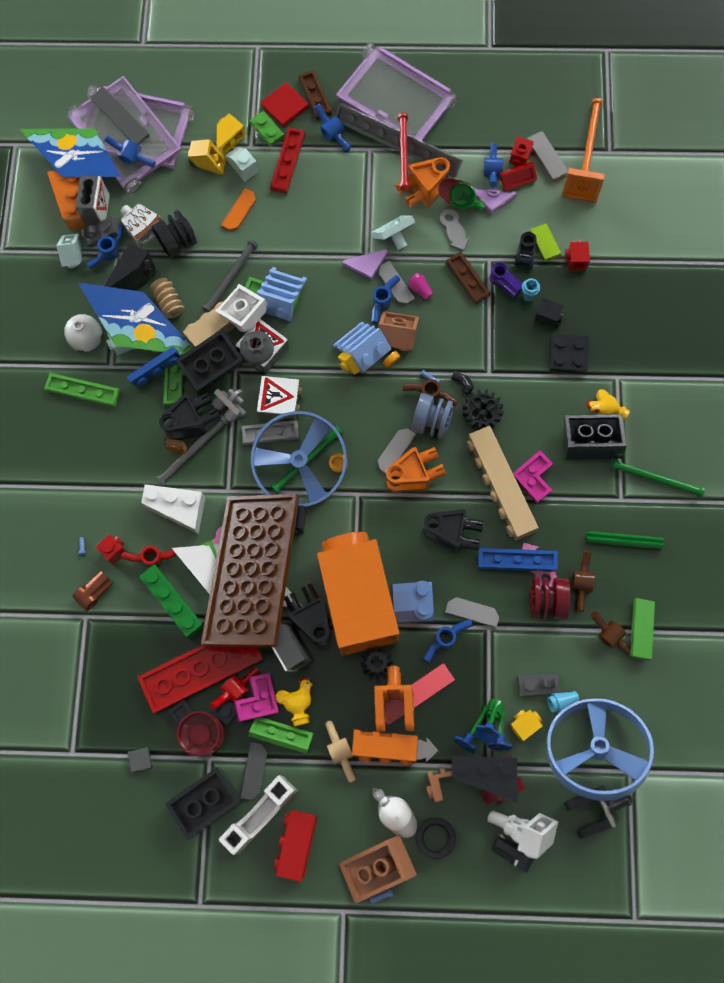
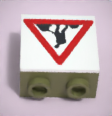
(279, 397)

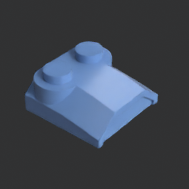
(413, 602)

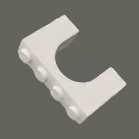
(244, 831)

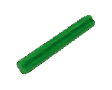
(625, 540)

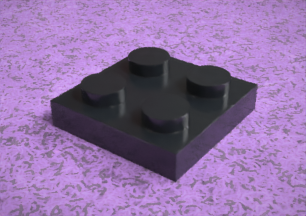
(569, 353)

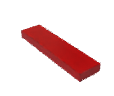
(287, 160)

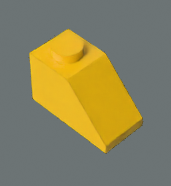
(229, 133)
(207, 156)

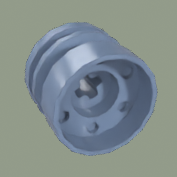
(432, 416)

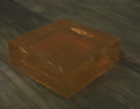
(174, 445)

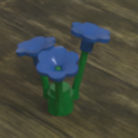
(487, 734)

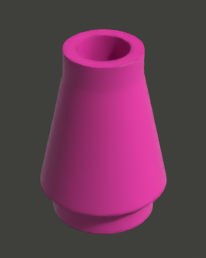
(420, 286)

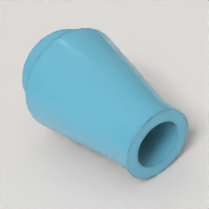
(530, 289)
(559, 701)

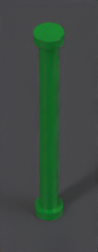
(317, 450)
(658, 478)

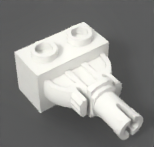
(532, 835)

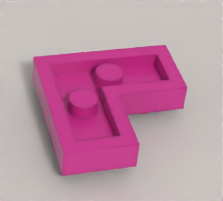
(529, 476)
(263, 700)

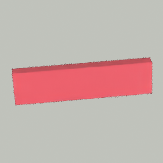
(422, 690)

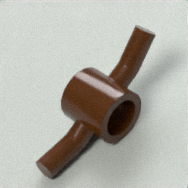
(430, 384)
(583, 581)
(611, 633)

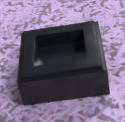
(180, 711)

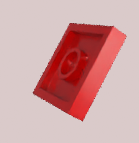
(284, 105)

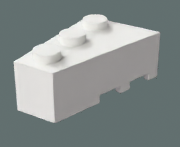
(177, 505)

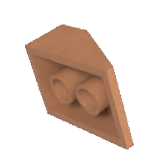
(377, 869)

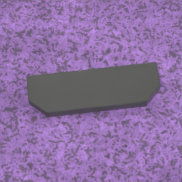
(254, 771)

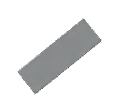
(548, 157)
(276, 433)

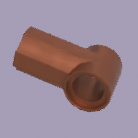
(88, 594)

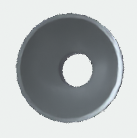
(256, 355)

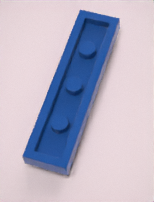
(518, 560)

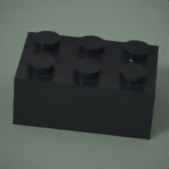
(209, 361)
(203, 803)

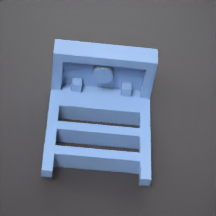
(280, 299)
(364, 345)

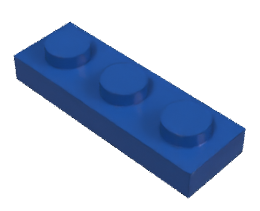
(154, 367)

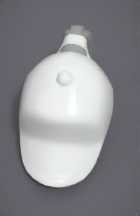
(395, 814)

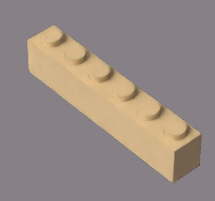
(502, 483)

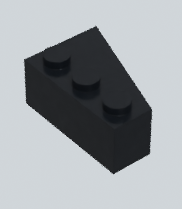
(489, 774)

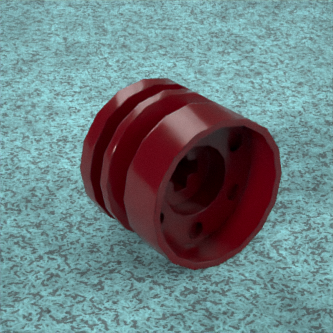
(550, 598)

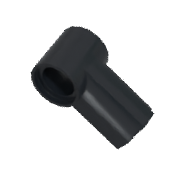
(509, 850)

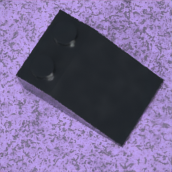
(132, 269)

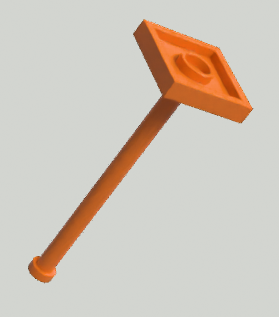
(583, 183)

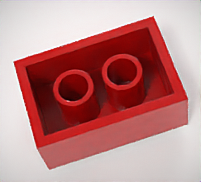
(295, 845)

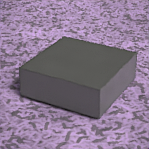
(140, 759)

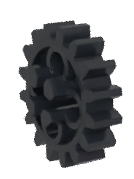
(493, 412)

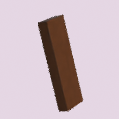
(314, 92)
(467, 278)

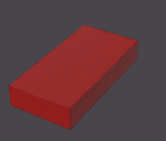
(518, 176)

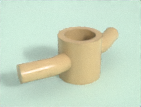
(340, 751)

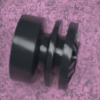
(174, 234)

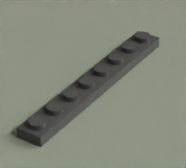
(391, 137)

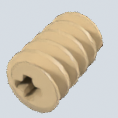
(167, 298)

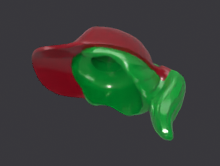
(459, 194)

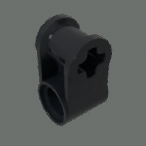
(525, 253)

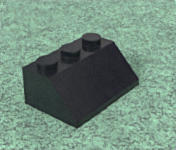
(594, 436)

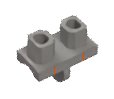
(223, 399)

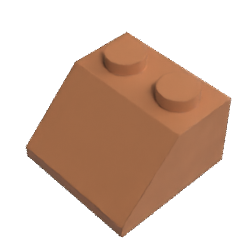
(399, 330)

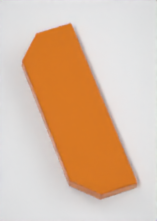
(239, 210)

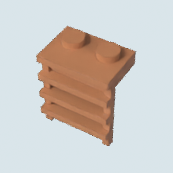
(434, 789)

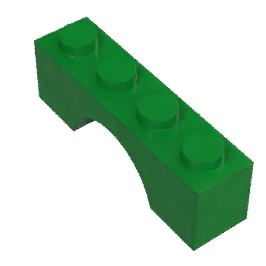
(172, 602)

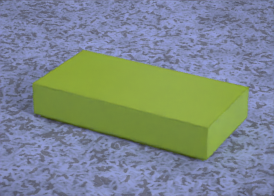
(546, 243)

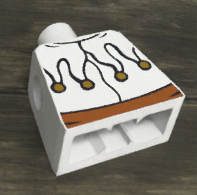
(138, 223)

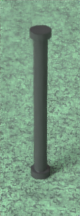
(232, 273)
(192, 450)

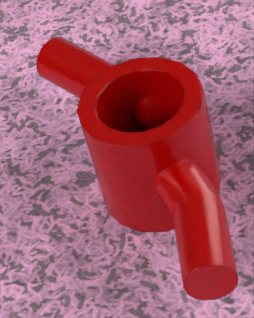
(145, 552)
(234, 689)

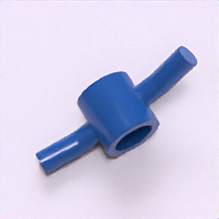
(332, 128)
(129, 152)
(493, 165)
(104, 243)
(382, 304)
(439, 644)

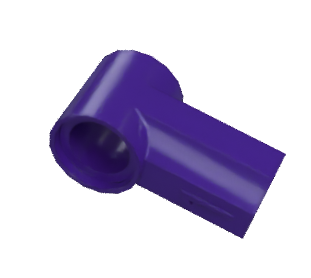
(506, 281)

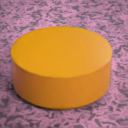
(391, 359)
(336, 463)

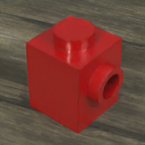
(521, 152)
(577, 255)
(111, 548)

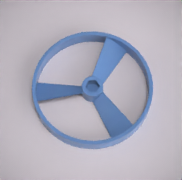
(299, 458)
(600, 749)

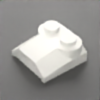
(243, 308)

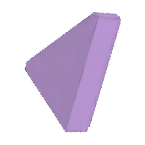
(494, 199)
(366, 264)

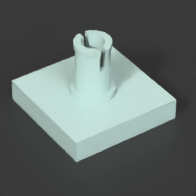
(394, 229)

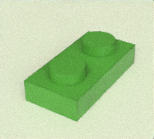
(267, 128)

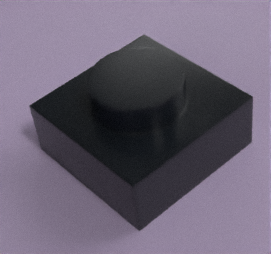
(225, 712)

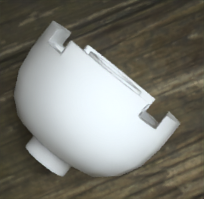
(83, 332)

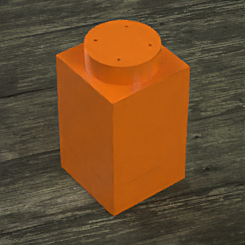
(357, 593)

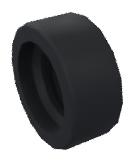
(451, 838)

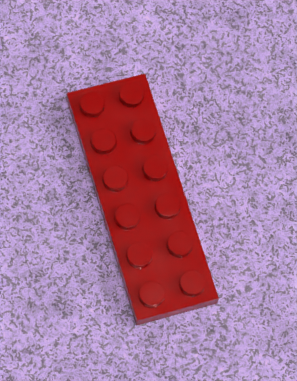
(194, 673)

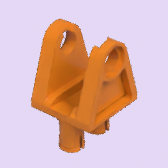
(424, 181)
(412, 472)
(394, 691)

